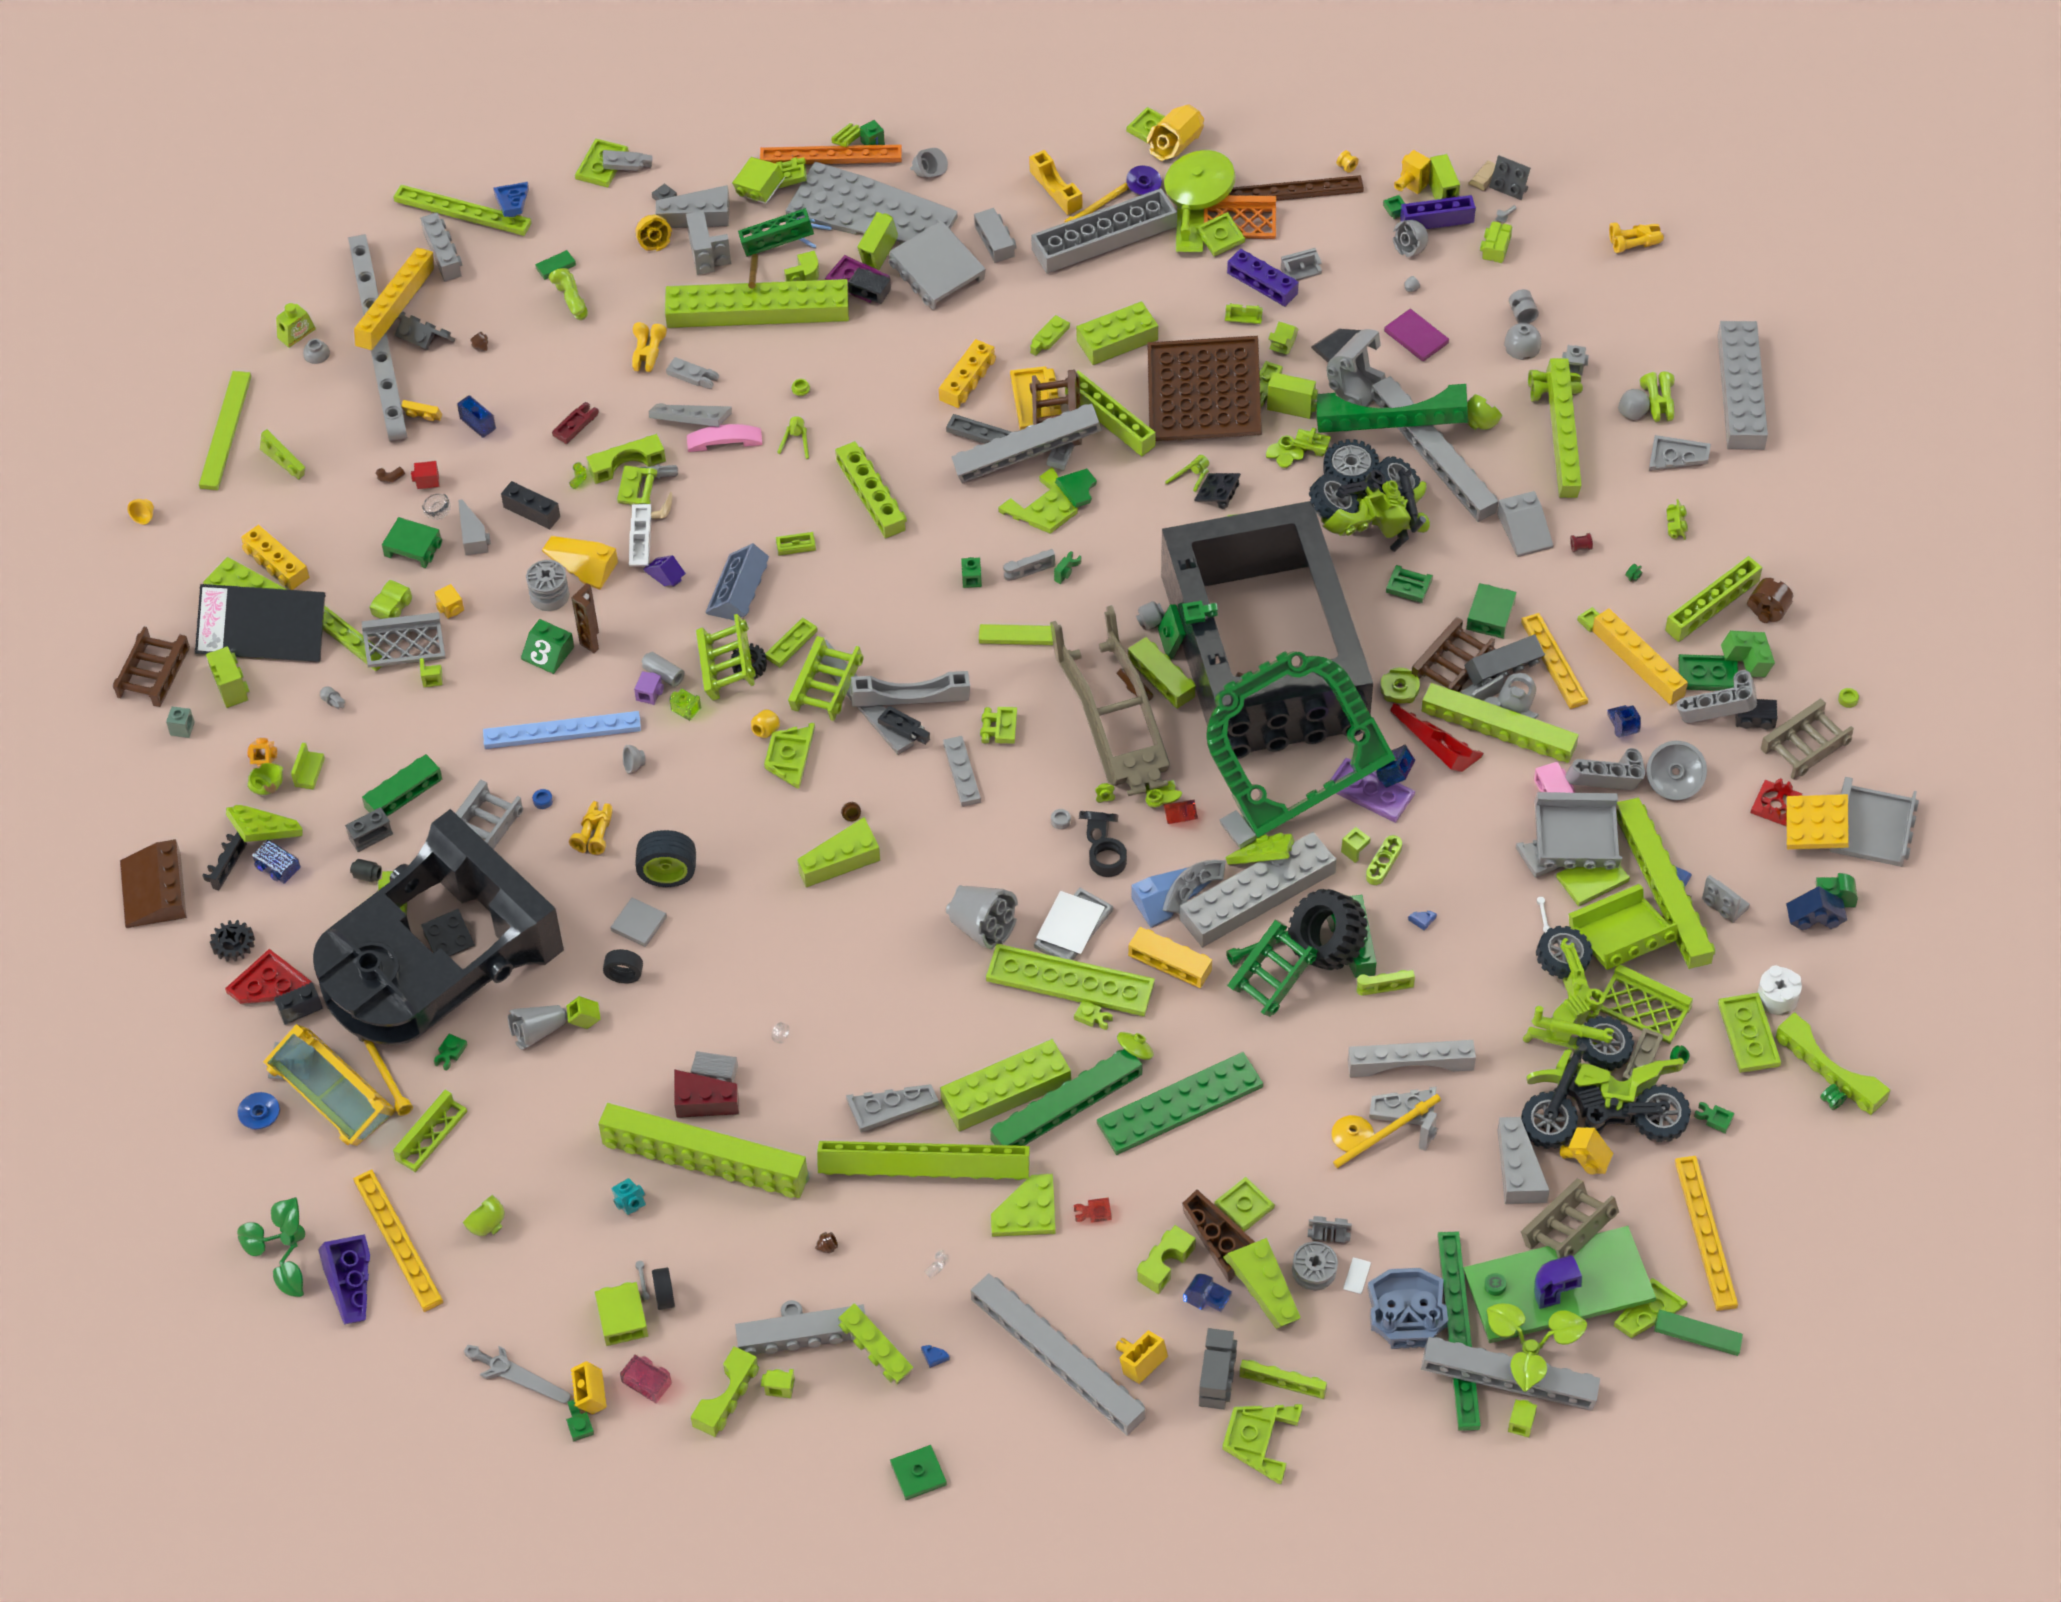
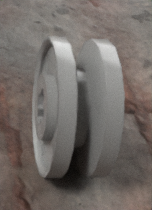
(1314, 1254)

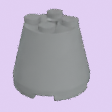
(983, 913)

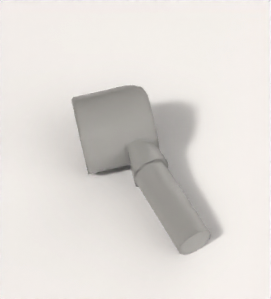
(1503, 215)

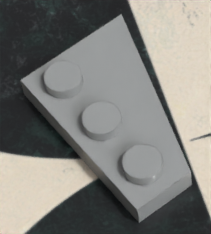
(1675, 452)
(1395, 1105)

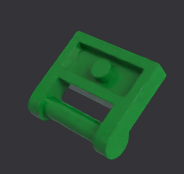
(1407, 587)

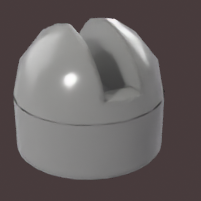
(1411, 284)

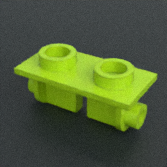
(1250, 314)
(1679, 526)

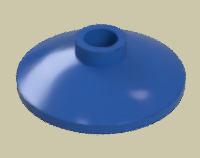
(258, 1103)

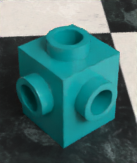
(628, 1196)

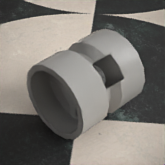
(1523, 306)

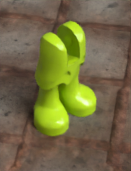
(565, 282)
(1538, 382)
(1658, 403)

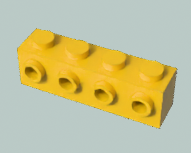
(967, 373)
(274, 557)
(1170, 957)

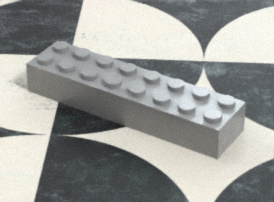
(1104, 230)
(1742, 385)
(1256, 890)

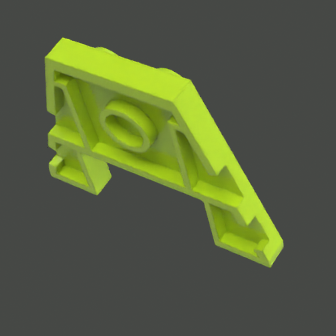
(1047, 511)
(1251, 1432)

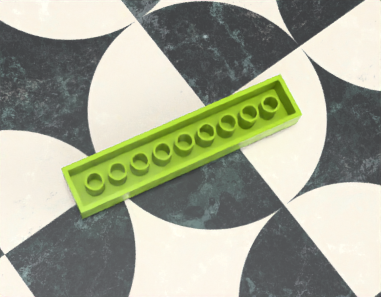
(764, 304)
(703, 1150)

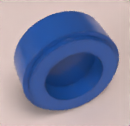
(542, 799)

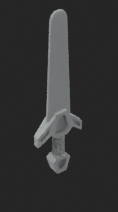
(503, 1367)

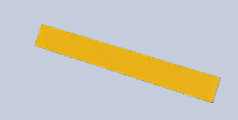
(1706, 1233)
(398, 1240)

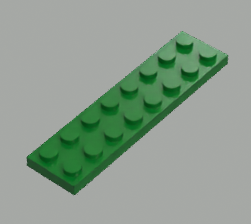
(1179, 1103)

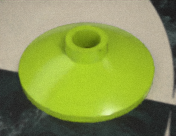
(1135, 1044)

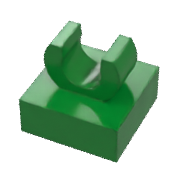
(1393, 206)

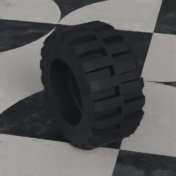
(1348, 933)

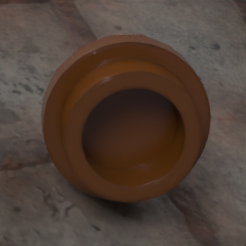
(480, 341)
(851, 811)
(827, 1242)

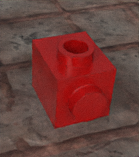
(425, 475)

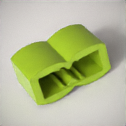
(391, 600)

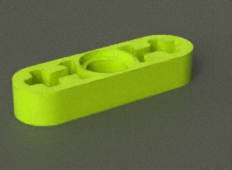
(1384, 852)

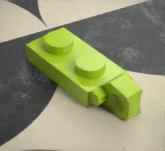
(1049, 334)

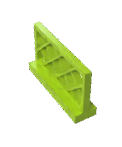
(1656, 992)

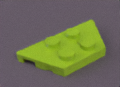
(789, 753)
(1263, 849)

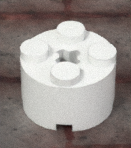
(1779, 990)

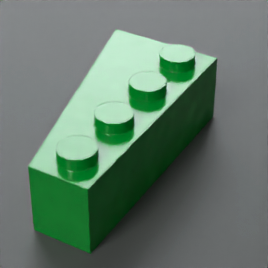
(1366, 960)

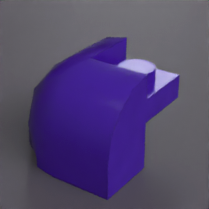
(1554, 1278)

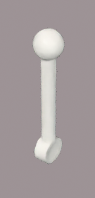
(1541, 901)

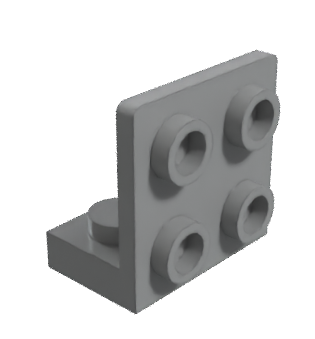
(1723, 899)

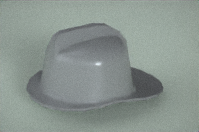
(929, 163)

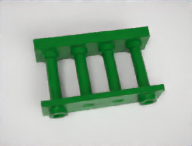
(1262, 950)

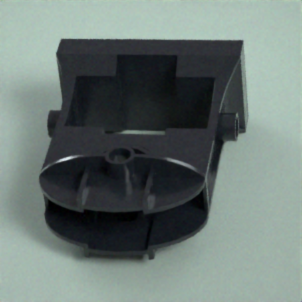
(387, 981)

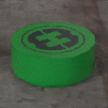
(1495, 1284)

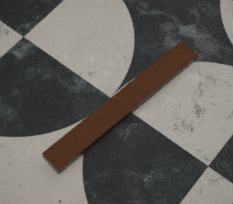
(1304, 188)

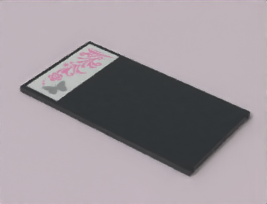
(260, 622)

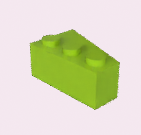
(228, 676)

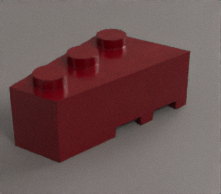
(704, 1096)

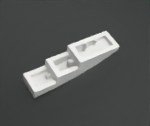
(640, 535)

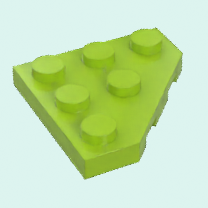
(261, 825)
(1027, 1209)

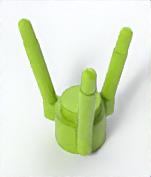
(795, 428)
(1198, 465)

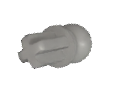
(332, 697)

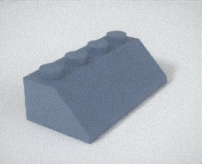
(738, 583)

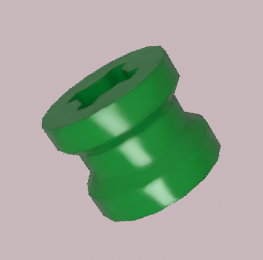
(1833, 1096)

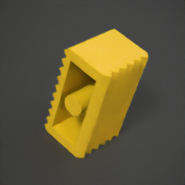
(588, 1387)

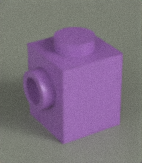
(648, 687)

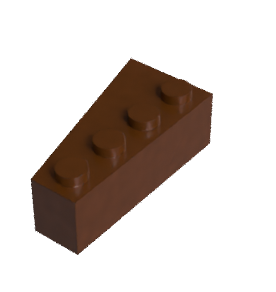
(1215, 1230)

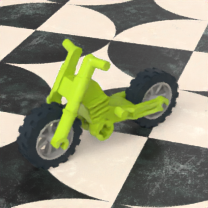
(1570, 1017)

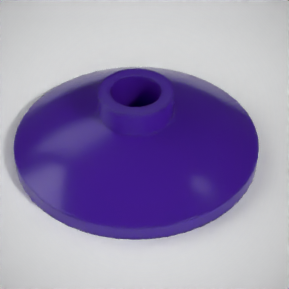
(1146, 175)

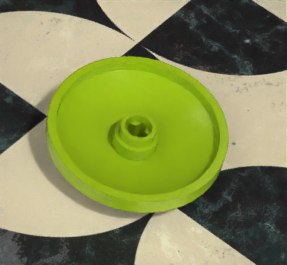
(1200, 179)

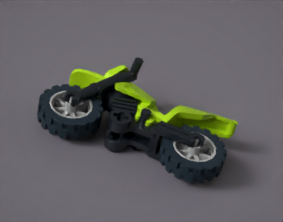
(1604, 1101)

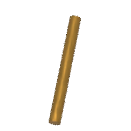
(753, 271)

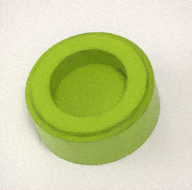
(1848, 697)

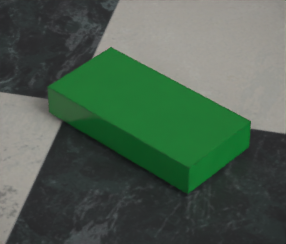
(558, 261)

